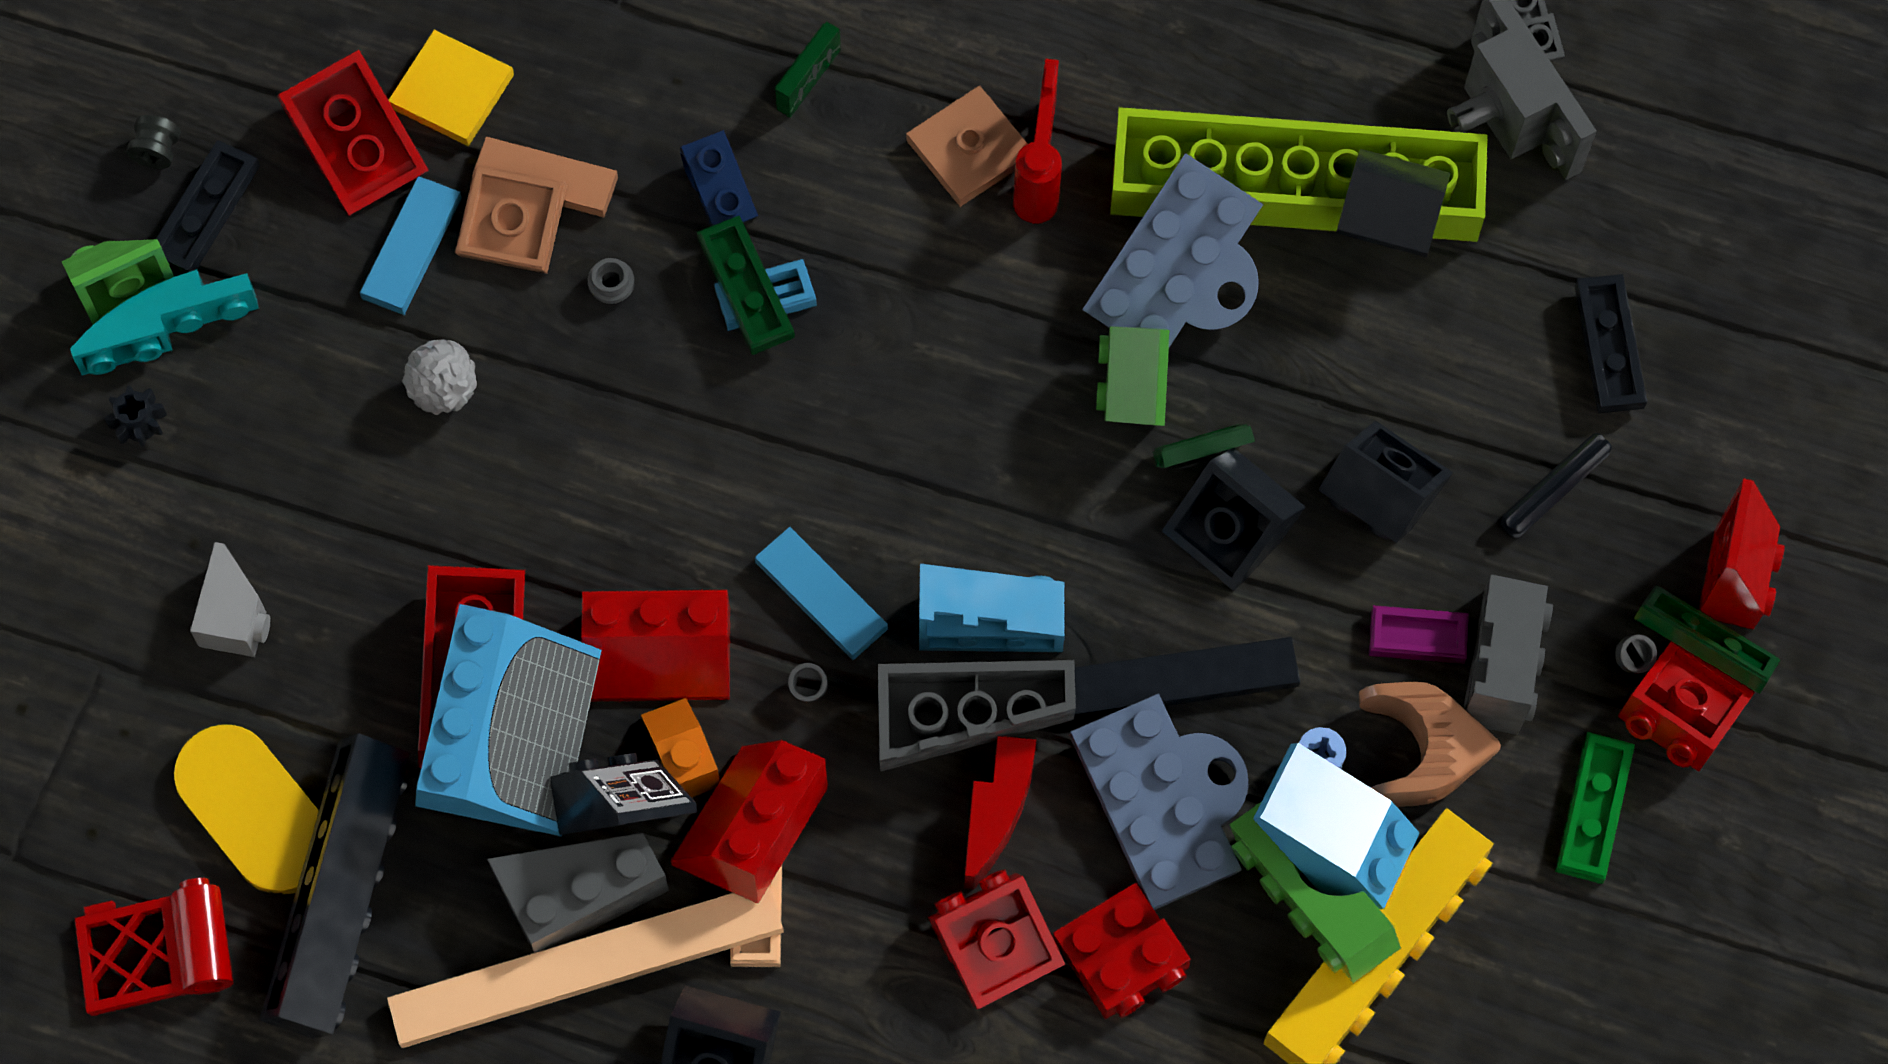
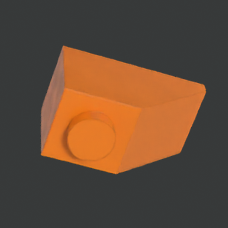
(682, 747)

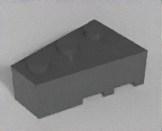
(1508, 654)
(577, 886)

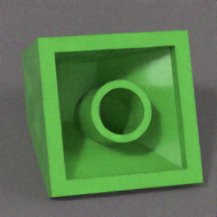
(115, 272)

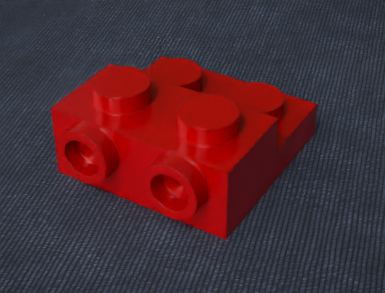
(1685, 706)
(995, 937)
(1123, 952)

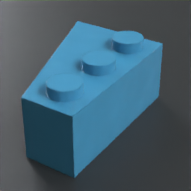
(989, 611)

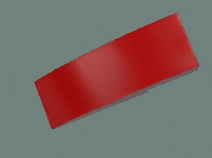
(998, 806)

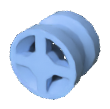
(1327, 741)

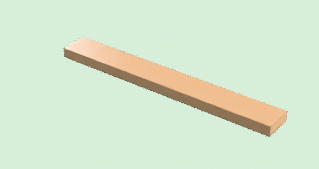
(582, 966)

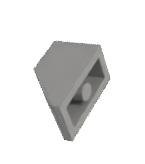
(229, 609)

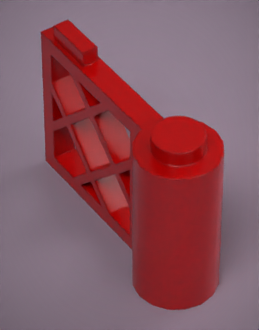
(1039, 163)
(193, 938)

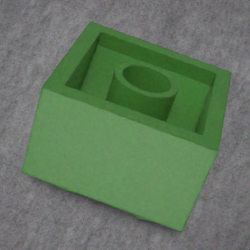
(1135, 375)

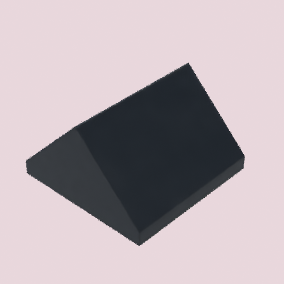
(1393, 203)

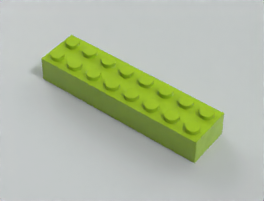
(1291, 165)

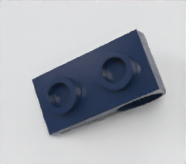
(717, 179)

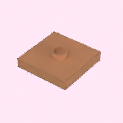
(968, 145)
(511, 218)

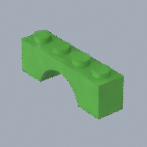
(1348, 927)

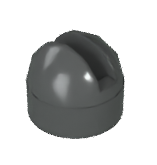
(1641, 648)
(810, 672)

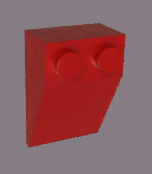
(352, 132)
(1742, 561)

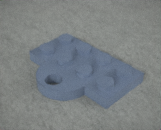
(1182, 257)
(1162, 798)

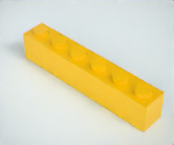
(1423, 893)

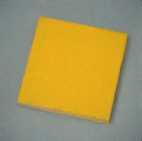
(451, 87)

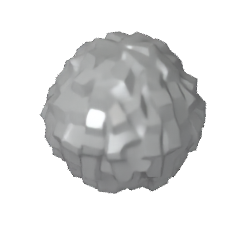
(440, 376)

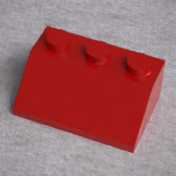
(659, 644)
(754, 818)

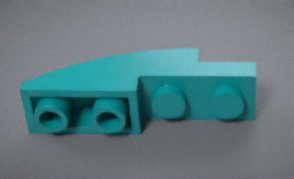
(143, 323)

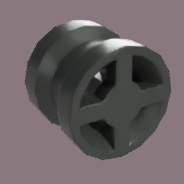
(153, 141)

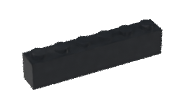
(336, 887)

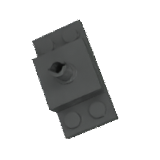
(1521, 93)

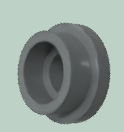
(608, 269)

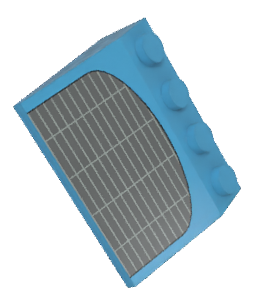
(506, 720)

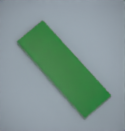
(1595, 808)

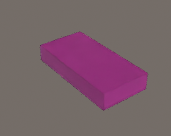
(1418, 634)

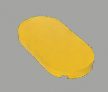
(247, 805)

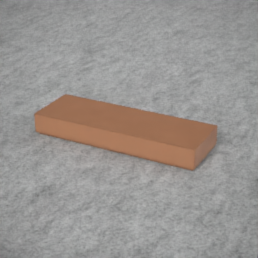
(587, 184)

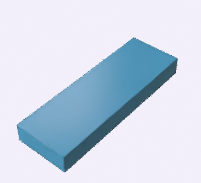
(410, 245)
(821, 593)

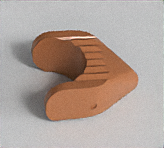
(1448, 737)

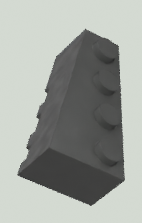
(965, 704)

